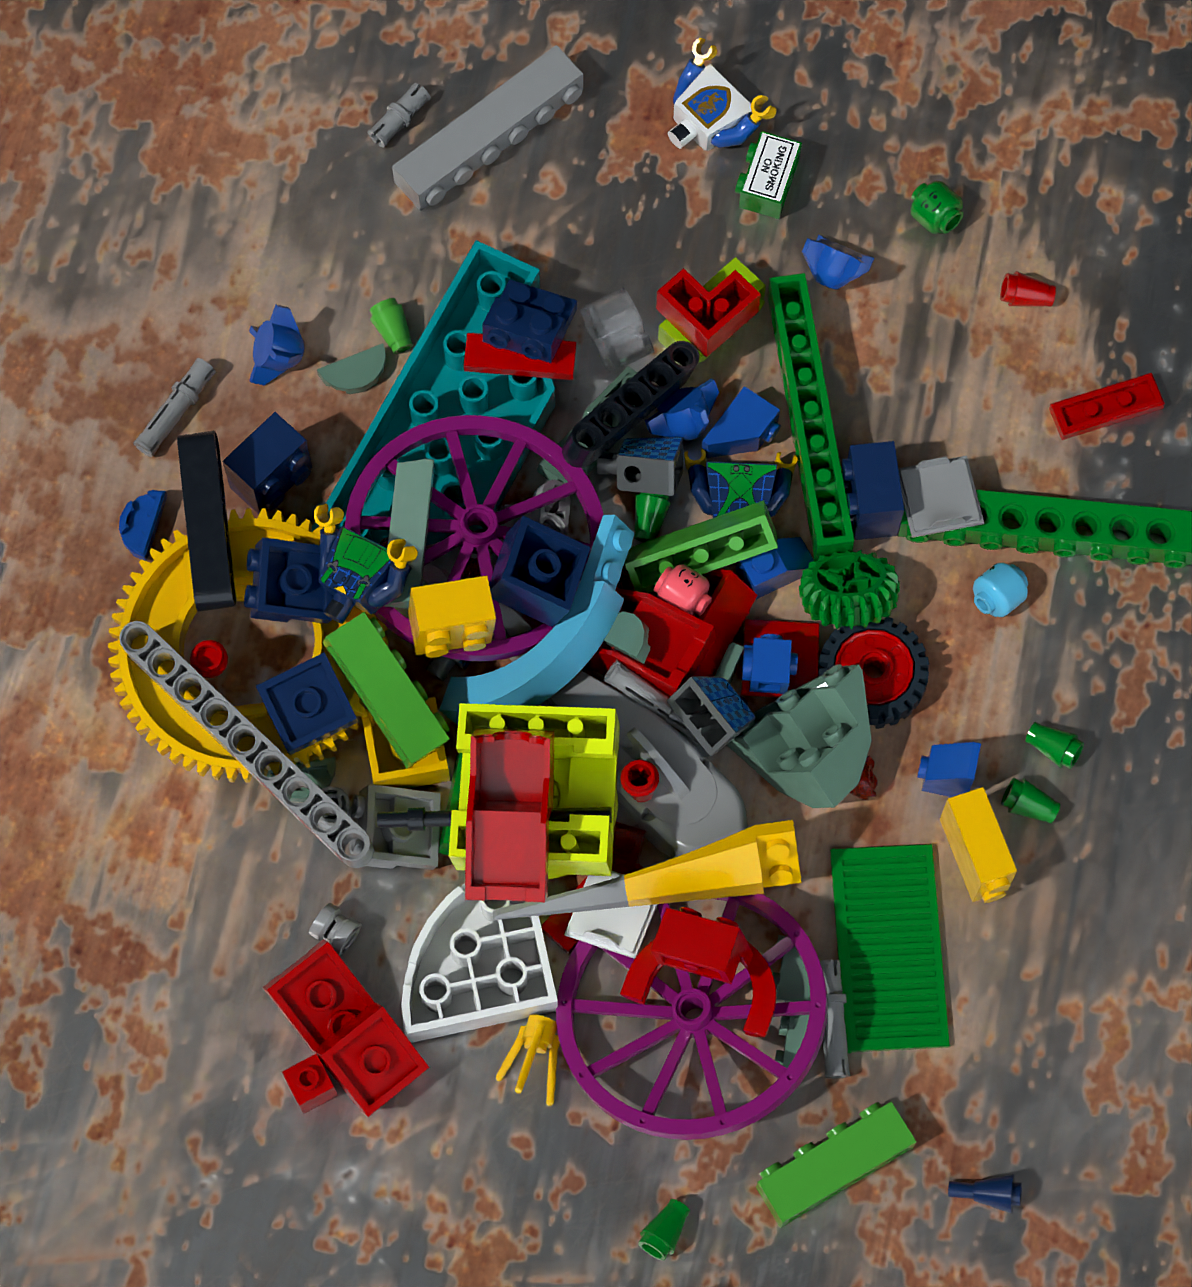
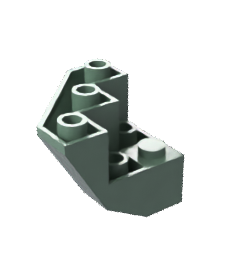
(812, 738)

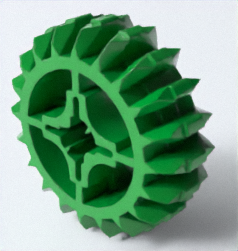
(849, 589)

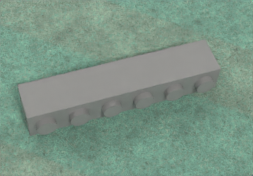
(488, 128)

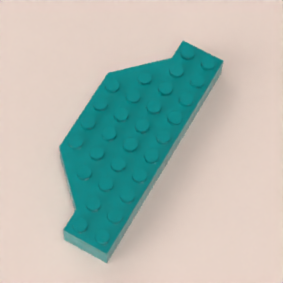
(438, 387)

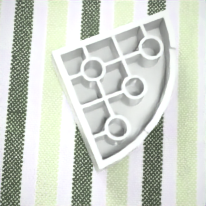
(475, 970)

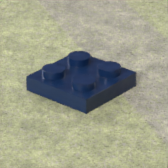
(307, 704)

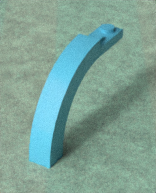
(569, 643)

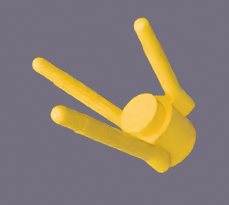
(538, 1036)

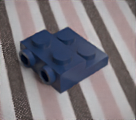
(528, 321)
(286, 582)

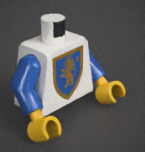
(711, 108)

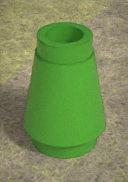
(391, 324)

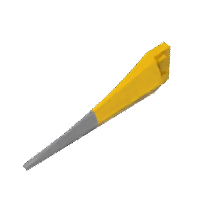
(727, 868)

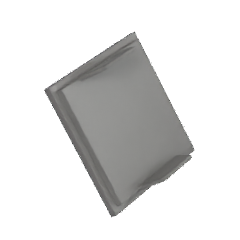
(939, 496)

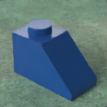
(743, 426)
(775, 567)
(949, 768)

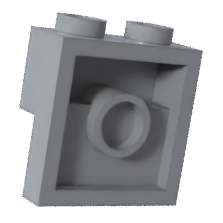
(396, 845)

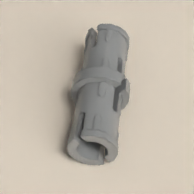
(399, 115)

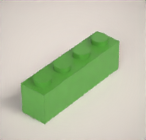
(703, 545)
(386, 689)
(834, 1164)

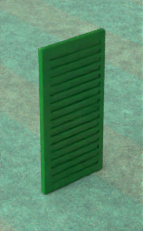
(889, 948)

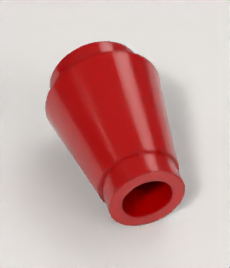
(1026, 291)
(638, 773)

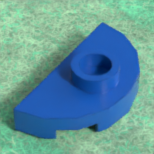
(140, 522)

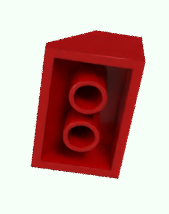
(726, 612)

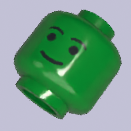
(936, 207)

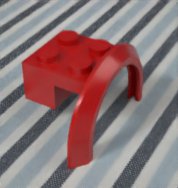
(708, 950)

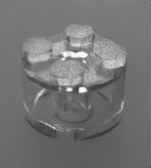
(616, 330)

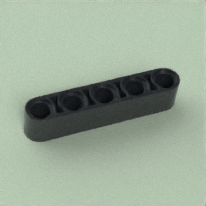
(622, 415)
(206, 521)

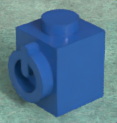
(769, 664)

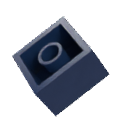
(268, 464)
(873, 490)
(538, 571)

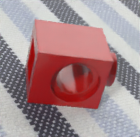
(309, 1083)

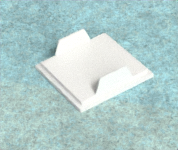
(612, 929)

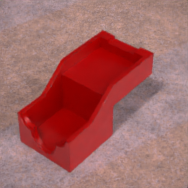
(675, 639)
(509, 815)
(346, 1028)

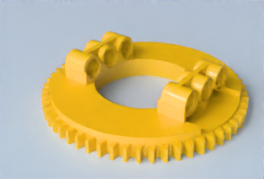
(167, 604)

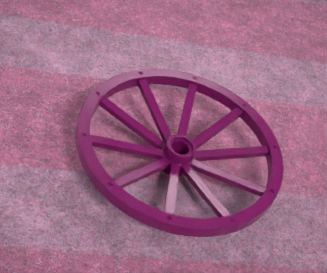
(475, 513)
(697, 1028)

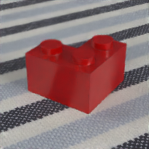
(706, 316)

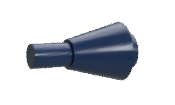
(994, 1192)

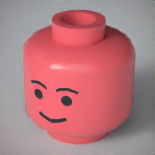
(684, 589)

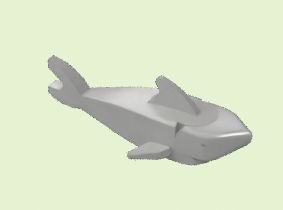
(692, 799)

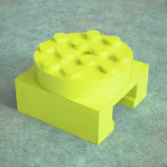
(583, 778)

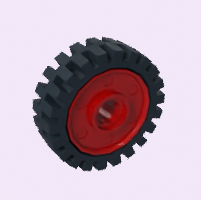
(895, 654)

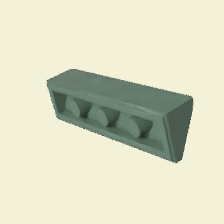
(411, 517)

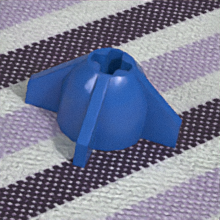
(834, 263)
(276, 346)
(685, 412)

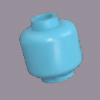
(1000, 589)

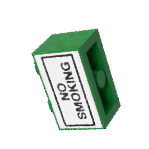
(769, 175)

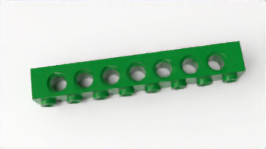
(810, 415)
(1066, 541)

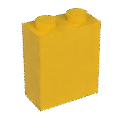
(978, 845)

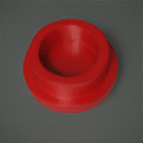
(209, 658)

